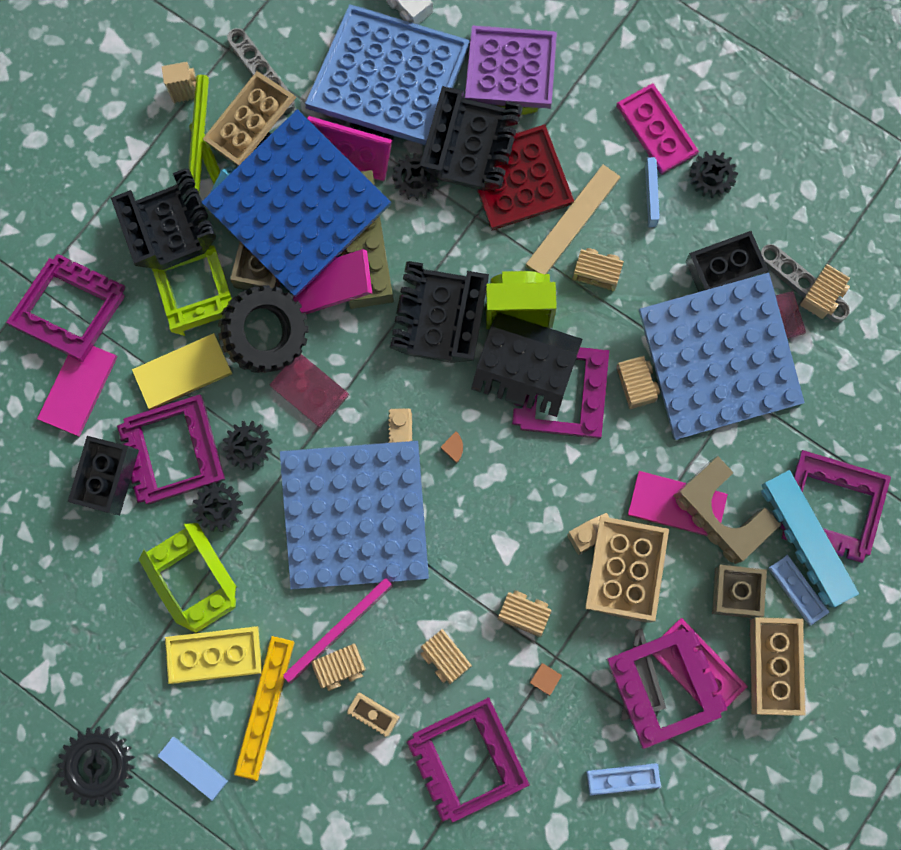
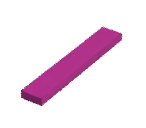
(338, 630)

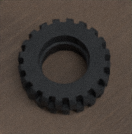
(291, 322)

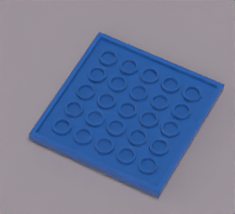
(296, 203)

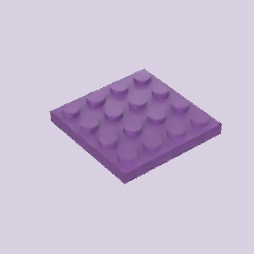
(511, 66)

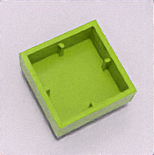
(522, 296)

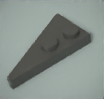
(648, 677)

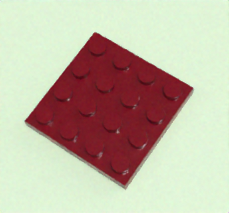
(531, 183)

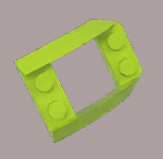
(199, 312)
(172, 551)

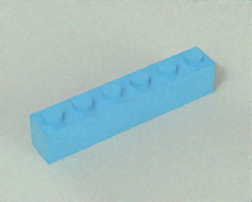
(809, 539)

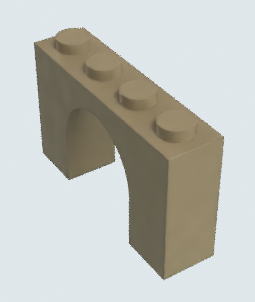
(697, 498)

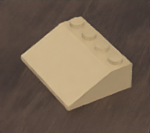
(248, 118)
(627, 569)

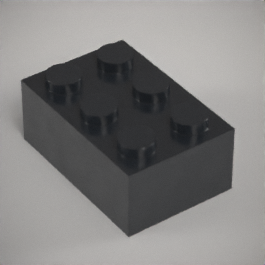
(726, 262)
(103, 475)

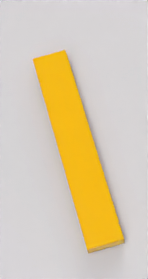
(264, 708)

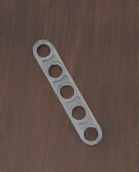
(256, 62)
(798, 273)

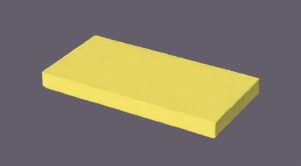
(182, 371)
(213, 655)

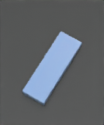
(652, 192)
(798, 590)
(193, 768)
(623, 779)

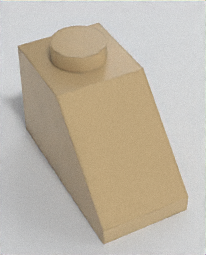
(585, 535)

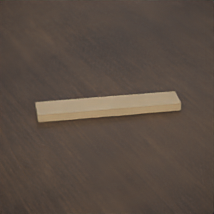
(573, 220)

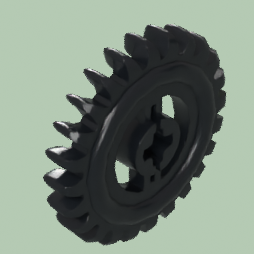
(94, 790)

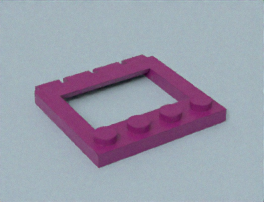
(53, 335)
(592, 402)
(202, 442)
(852, 478)
(637, 700)
(498, 747)

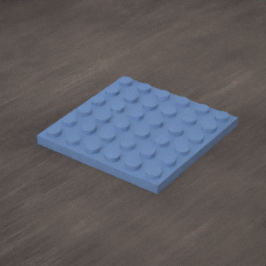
(386, 74)
(721, 356)
(354, 514)

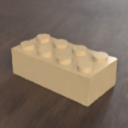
(777, 666)

